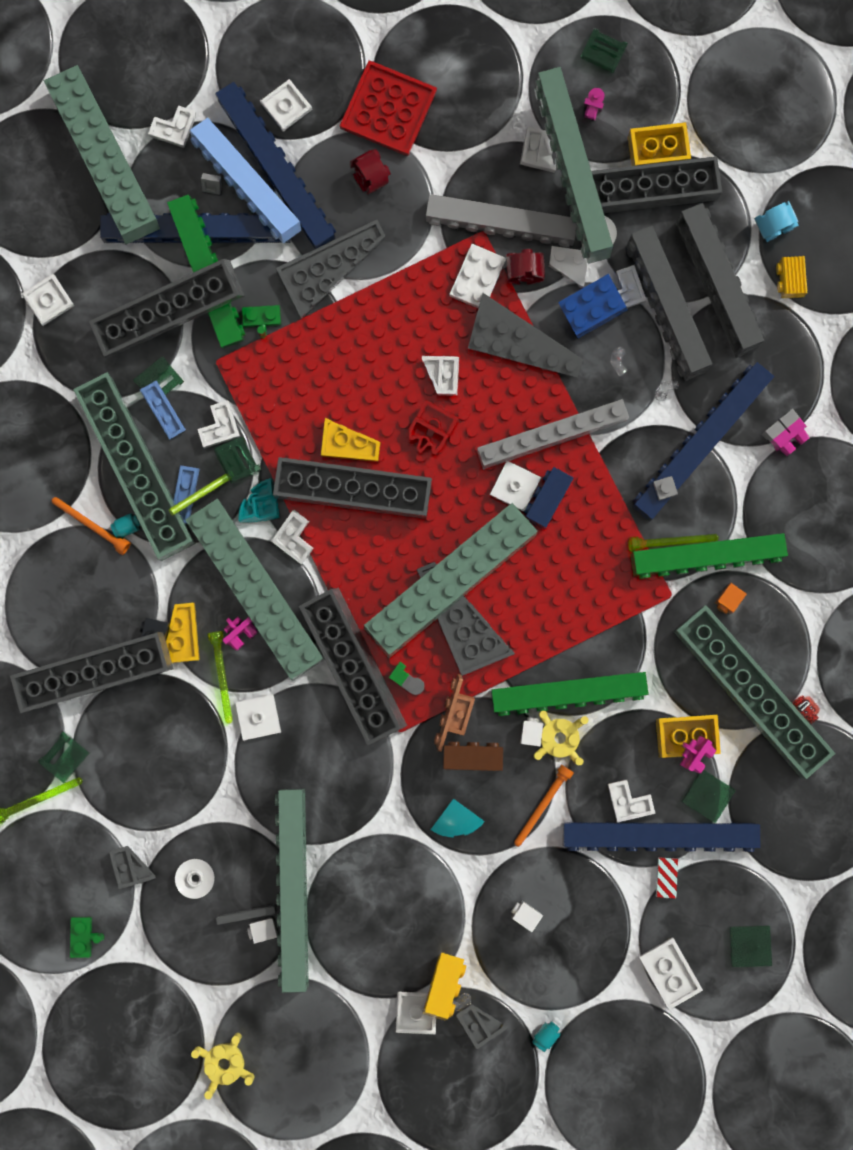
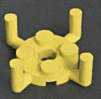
(571, 741)
(215, 1072)

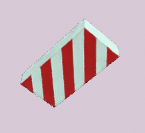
(667, 877)

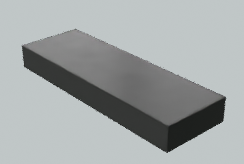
(246, 914)

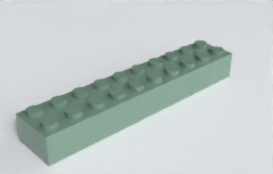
(102, 155)
(573, 165)
(134, 466)
(450, 580)
(255, 589)
(754, 692)
(293, 890)

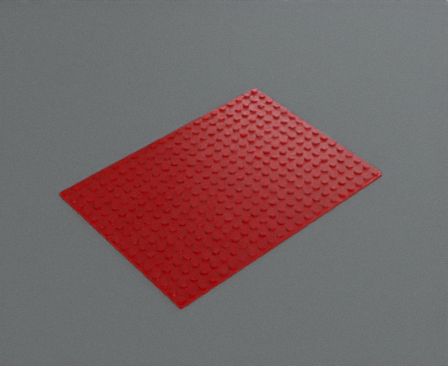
(367, 372)

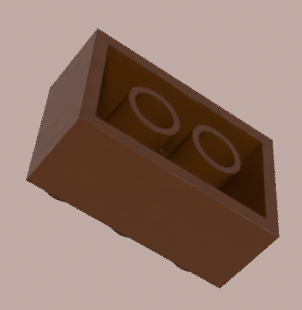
(473, 756)

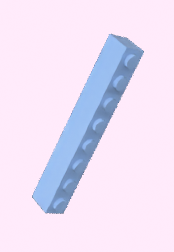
(245, 180)

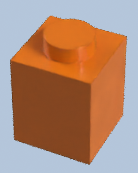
(730, 599)

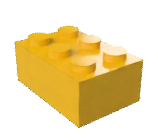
(659, 144)
(675, 731)
(444, 987)

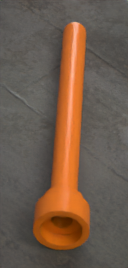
(121, 545)
(563, 774)

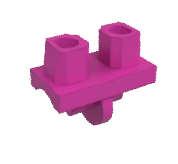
(594, 103)
(233, 638)
(695, 752)

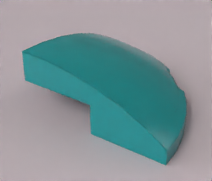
(260, 504)
(456, 821)

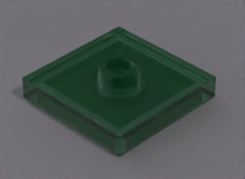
(708, 796)
(750, 946)

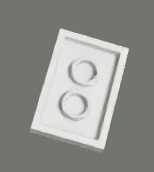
(477, 275)
(670, 973)

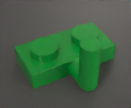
(261, 317)
(82, 937)

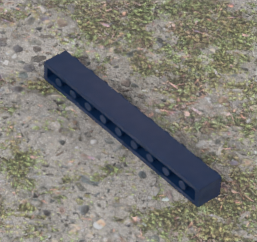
(274, 165)
(220, 228)
(706, 437)
(661, 836)

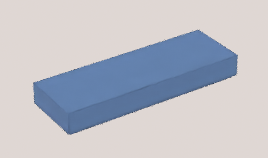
(162, 409)
(185, 487)

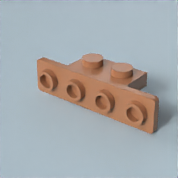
(457, 713)

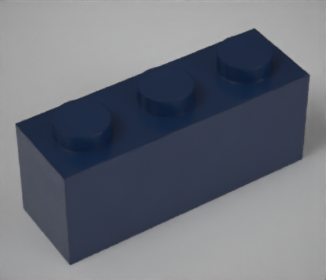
(548, 497)

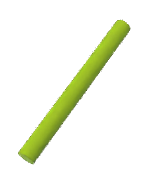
(199, 494)

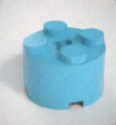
(776, 220)

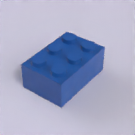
(593, 306)

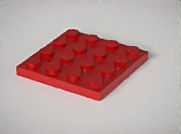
(388, 108)

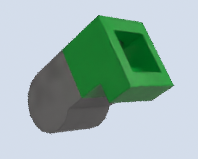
(412, 685)

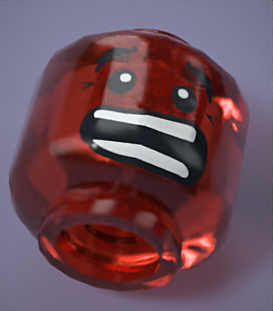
(807, 708)

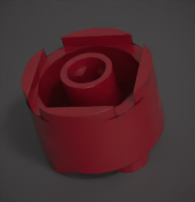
(370, 171)
(525, 267)

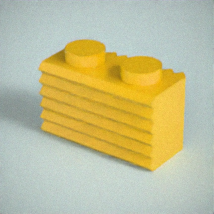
(792, 277)

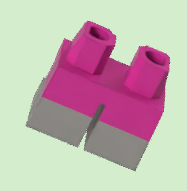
(784, 430)

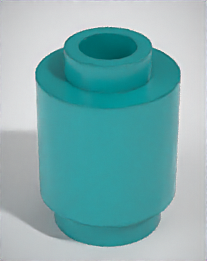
(125, 525)
(546, 1036)

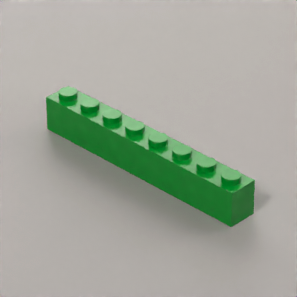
(199, 255)
(707, 555)
(569, 692)

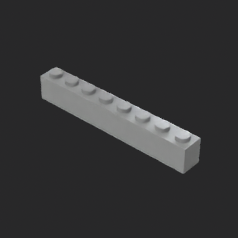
(500, 220)
(552, 434)

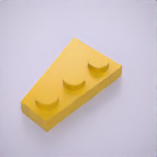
(348, 444)
(182, 634)

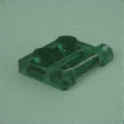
(602, 55)
(159, 371)
(232, 461)
(69, 760)

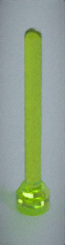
(637, 543)
(216, 639)
(5, 813)

